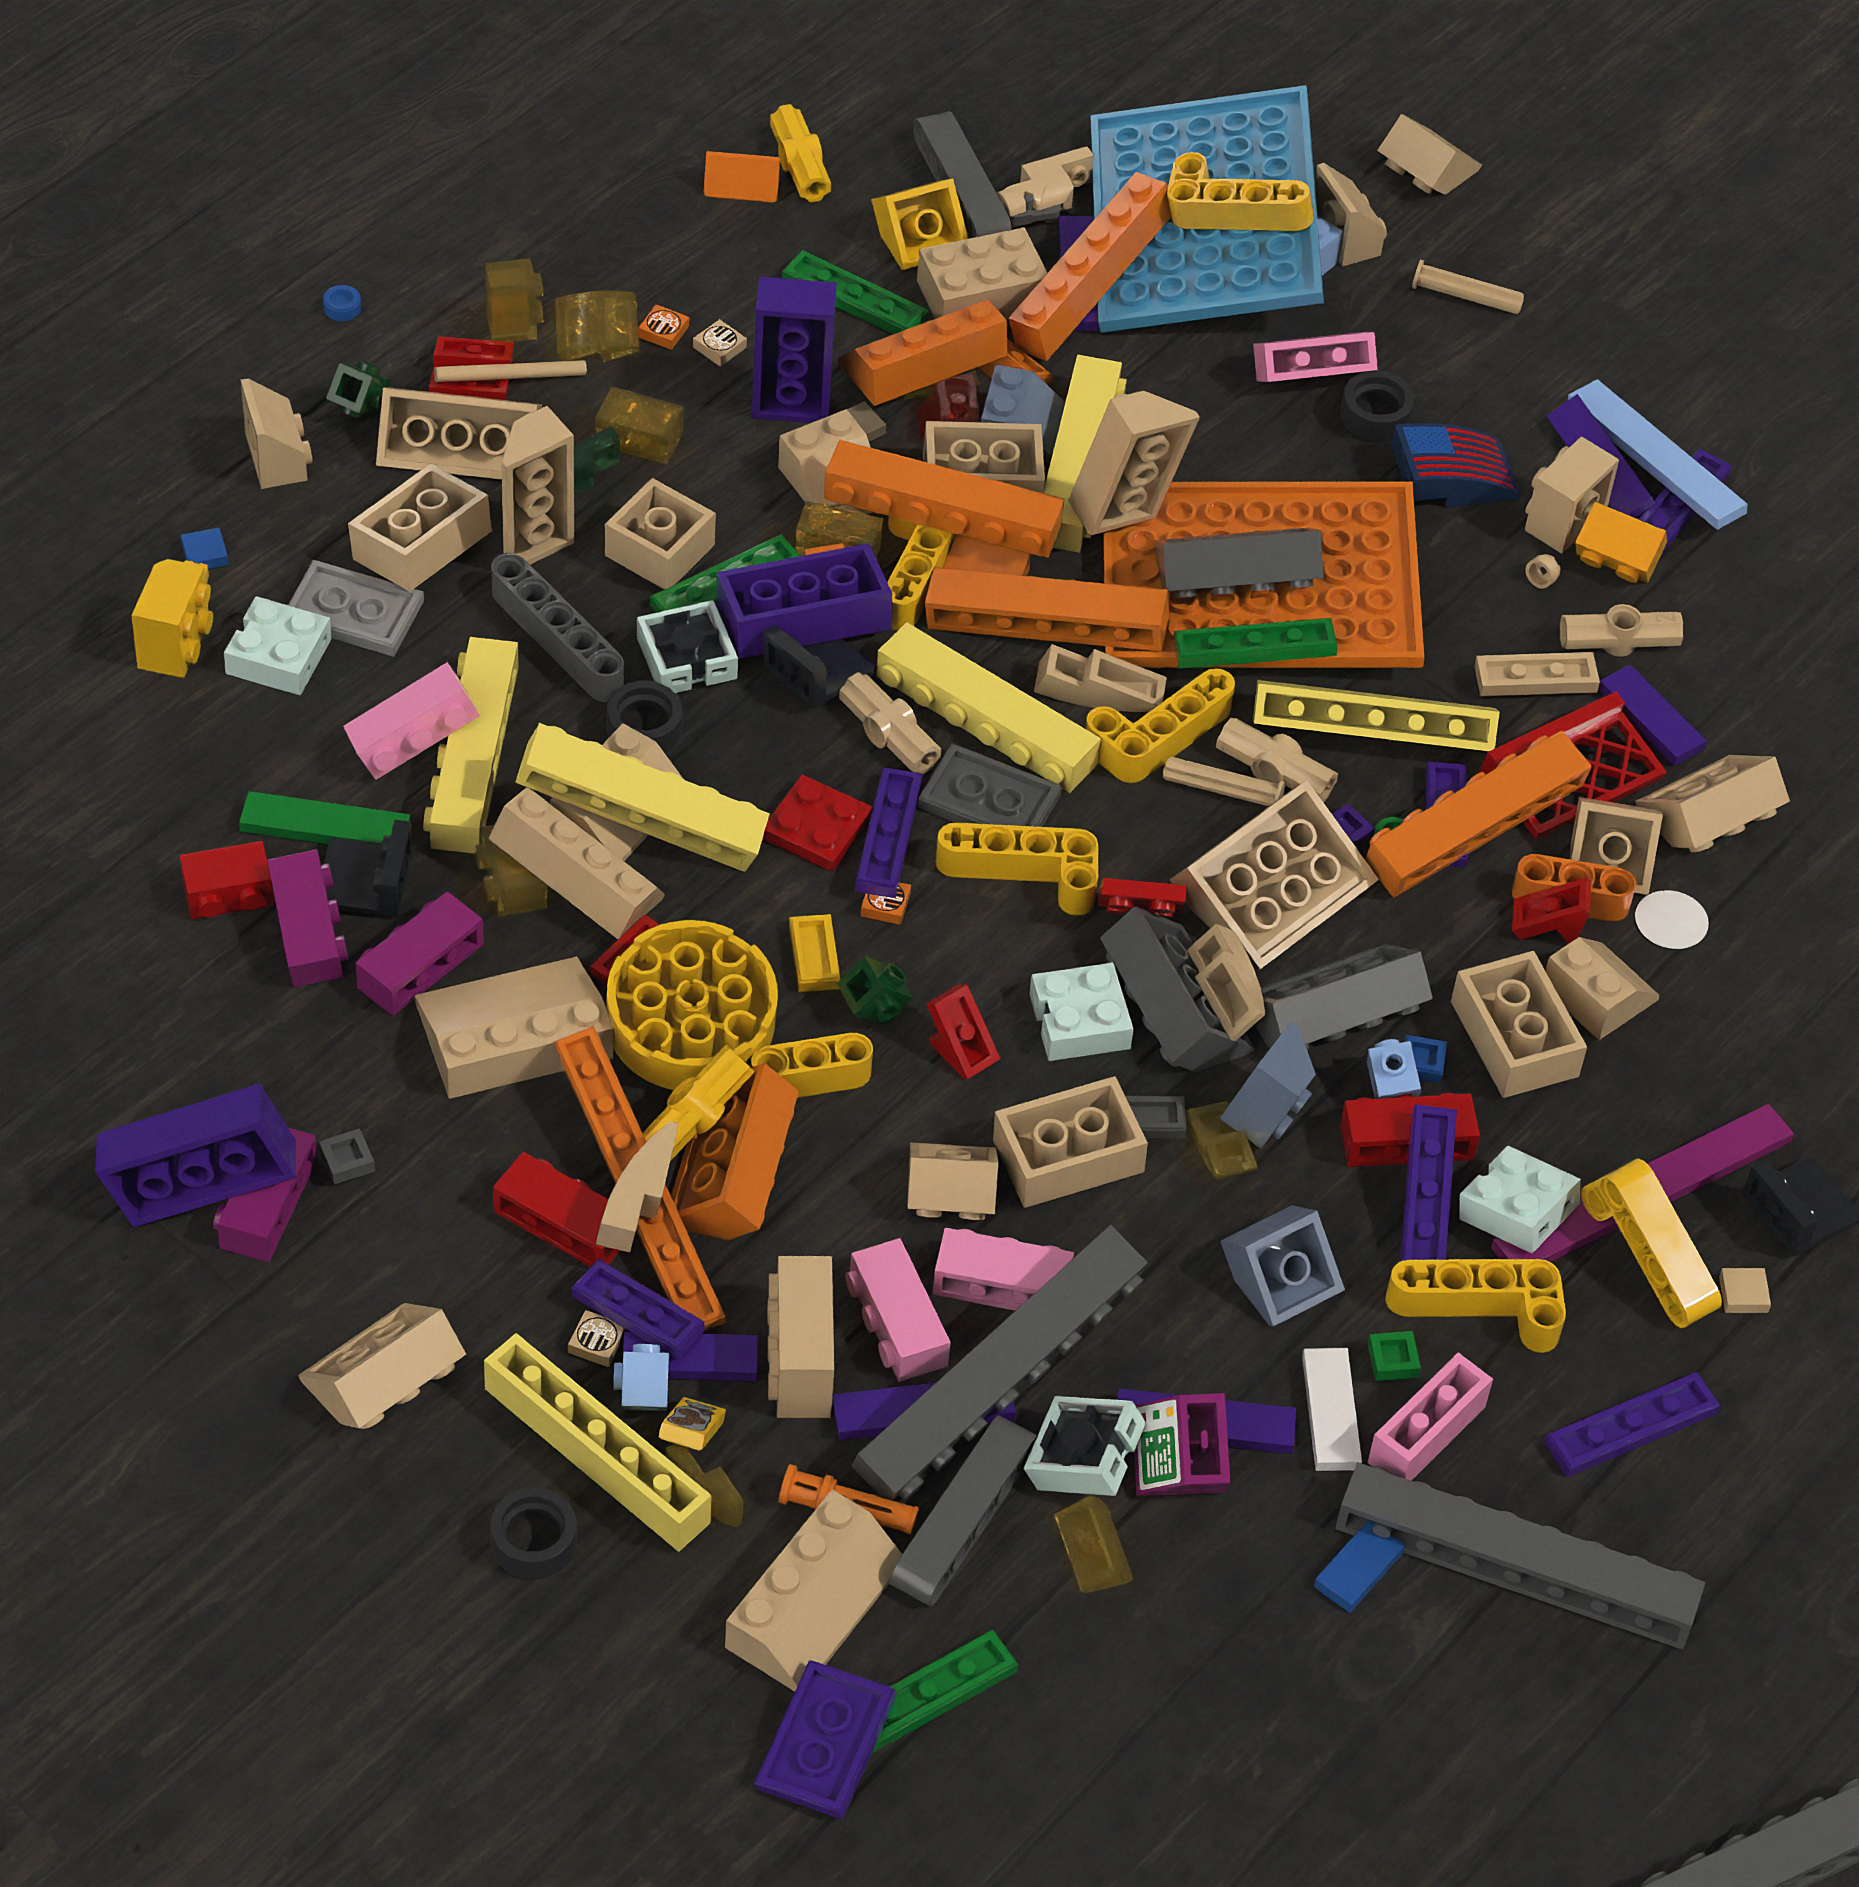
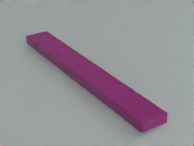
(1677, 1173)

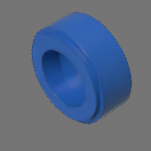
(342, 303)

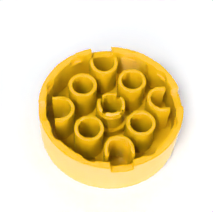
(687, 996)

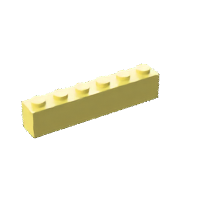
(1089, 392)
(988, 707)
(1375, 715)
(473, 752)
(642, 797)
(597, 1442)

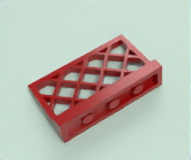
(1581, 728)

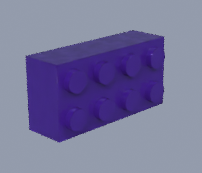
(793, 349)
(807, 597)
(196, 1155)

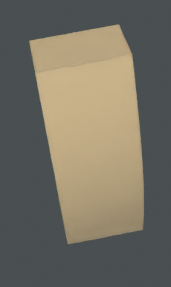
(1098, 681)
(1228, 980)
(637, 1190)

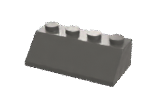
(1240, 559)
(1163, 983)
(1345, 994)

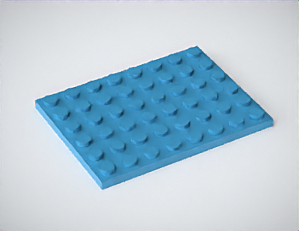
(1210, 270)

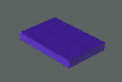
(825, 1739)

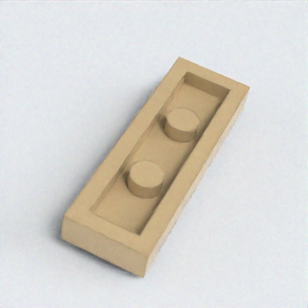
(1536, 674)

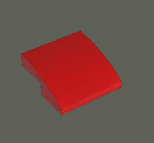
(465, 352)

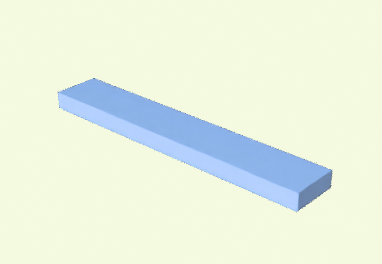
(1662, 457)

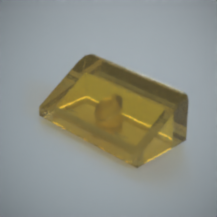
(1093, 1545)

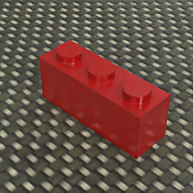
(1379, 1129)
(553, 1208)

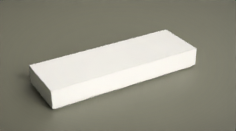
(1331, 1409)

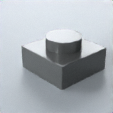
(346, 1156)

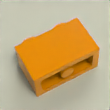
(1620, 543)

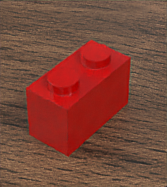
(226, 880)

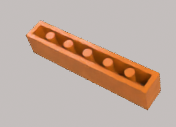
(1090, 266)
(943, 498)
(1047, 609)
(1477, 812)

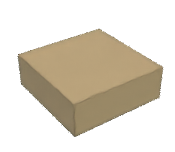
(1745, 1290)

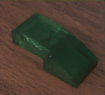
(593, 456)

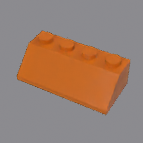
(927, 352)
(734, 1163)

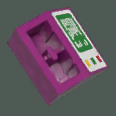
(1183, 1446)

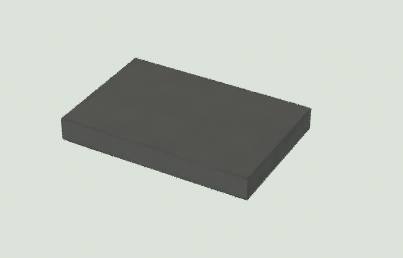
(986, 791)

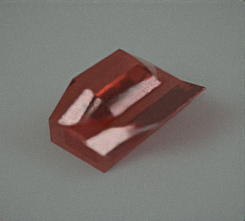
(951, 401)

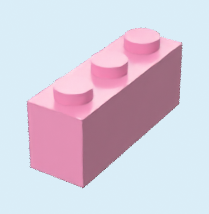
(1315, 356)
(411, 721)
(994, 1268)
(898, 1310)
(1431, 1419)

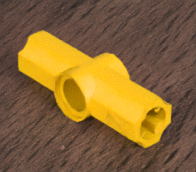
(800, 153)
(701, 1099)

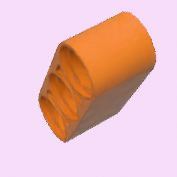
(1610, 886)

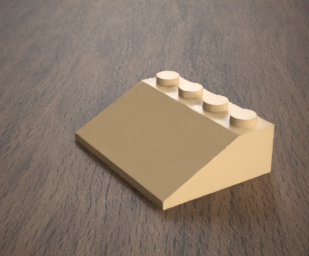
(1277, 875)
(508, 1023)

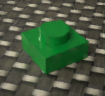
(1394, 1355)

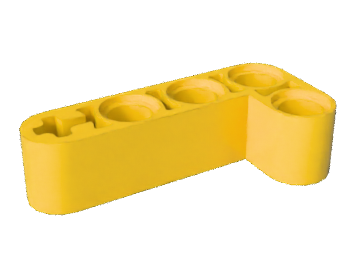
(1235, 203)
(913, 572)
(1140, 748)
(1024, 855)
(1656, 1240)
(1422, 1290)

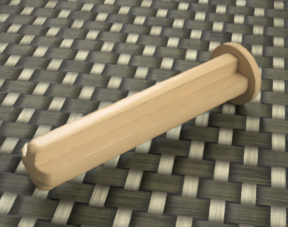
(1468, 288)
(1222, 781)

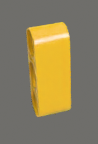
(820, 1063)

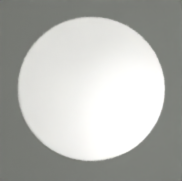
(1671, 919)

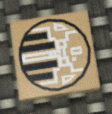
(719, 342)
(596, 1339)

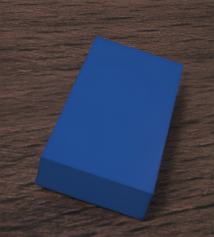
(1358, 1567)

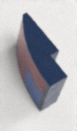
(1453, 464)

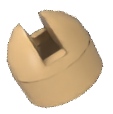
(1535, 575)

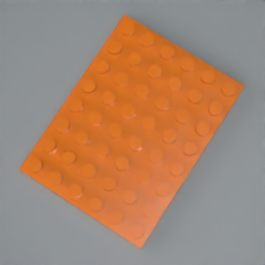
(1360, 527)

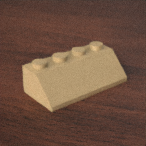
(446, 430)
(1131, 461)
(538, 486)
(574, 863)
(813, 1591)

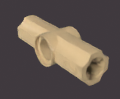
(1621, 630)
(890, 723)
(1275, 758)

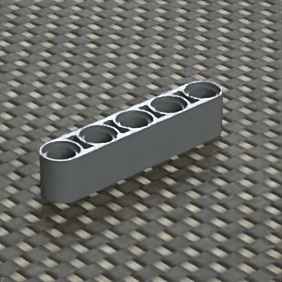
(951, 157)
(556, 626)
(963, 1511)

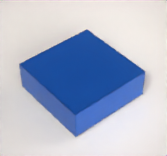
(205, 548)
(1428, 1057)

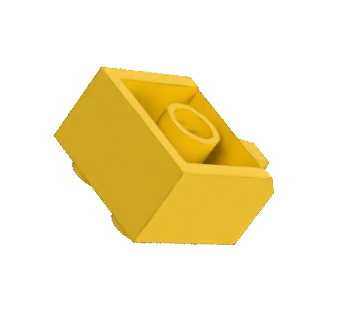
(172, 617)

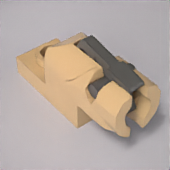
(1047, 187)

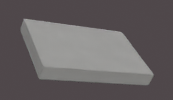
(359, 606)

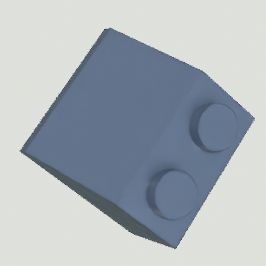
(1024, 399)
(1273, 1090)
(1283, 1263)

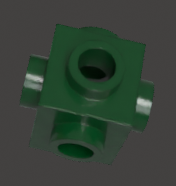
(358, 388)
(875, 990)

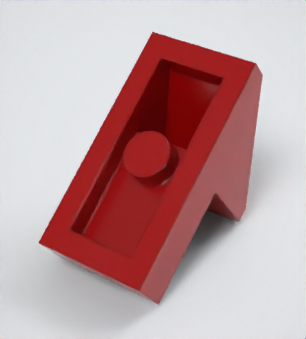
(1554, 908)
(961, 1032)

